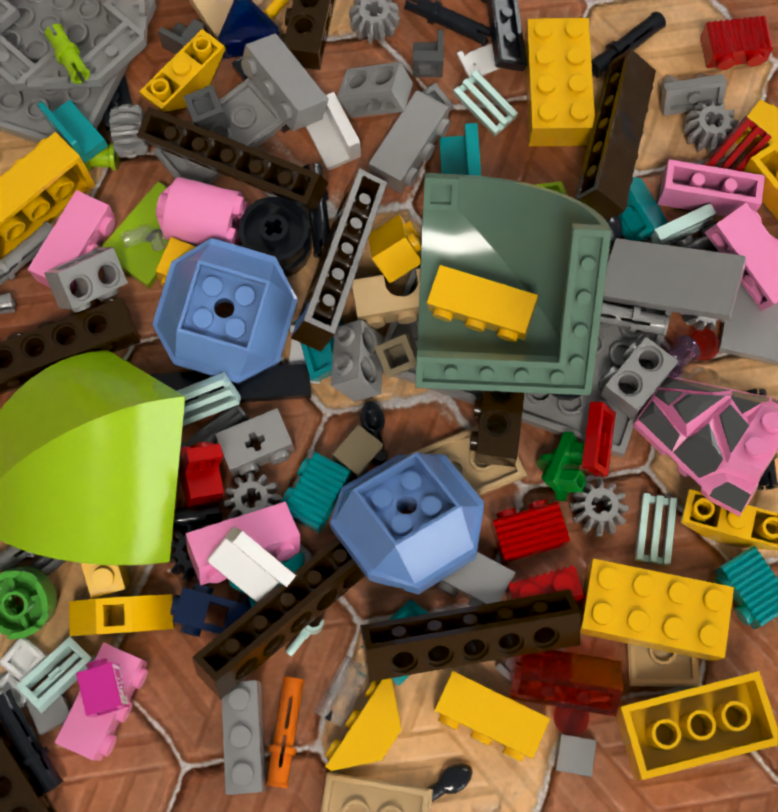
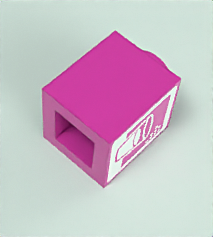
(102, 688)

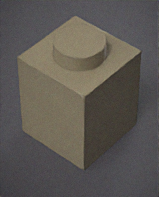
(397, 355)

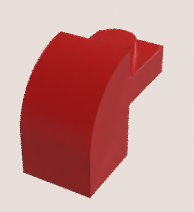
(201, 473)

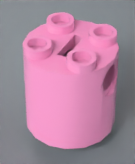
(199, 212)

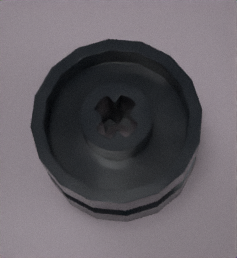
(277, 229)

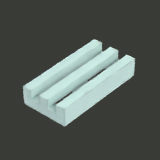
(467, 84)
(683, 226)
(209, 402)
(659, 502)
(50, 685)

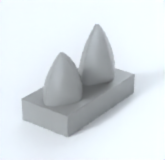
(684, 95)

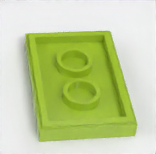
(139, 260)

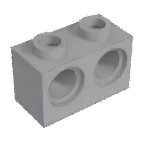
(375, 90)
(85, 273)
(356, 362)
(642, 380)

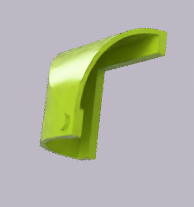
(91, 463)

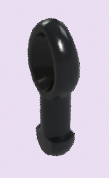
(373, 422)
(452, 780)

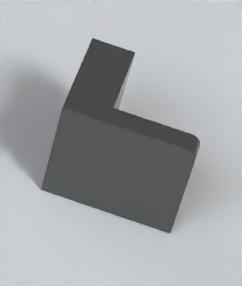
(179, 36)
(429, 57)
(205, 107)

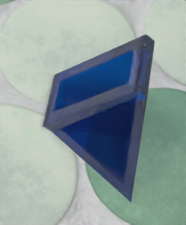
(244, 25)

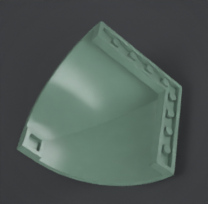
(527, 242)

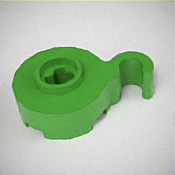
(38, 598)

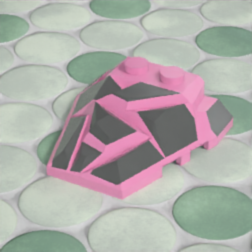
(714, 436)

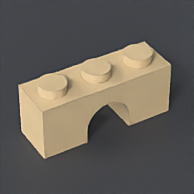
(379, 306)

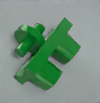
(562, 466)

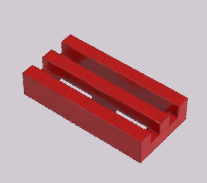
(731, 139)
(598, 439)

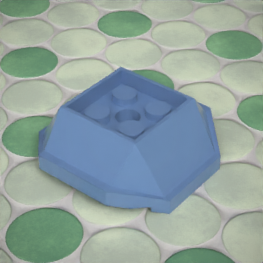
(237, 344)
(414, 547)

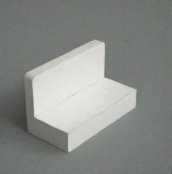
(334, 136)
(249, 565)

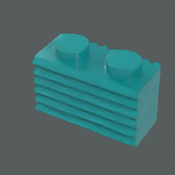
(316, 491)
(753, 587)

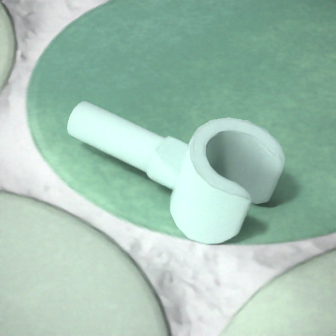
(303, 634)

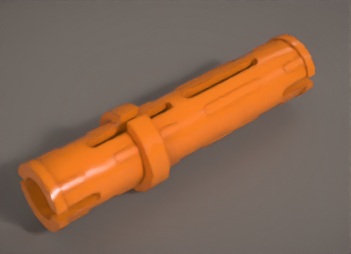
(277, 775)

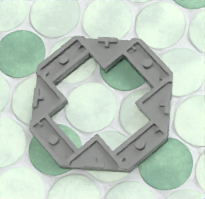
(102, 61)

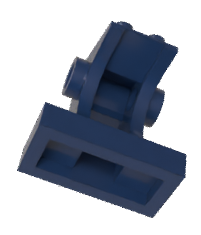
(192, 606)

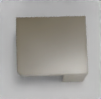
(357, 451)

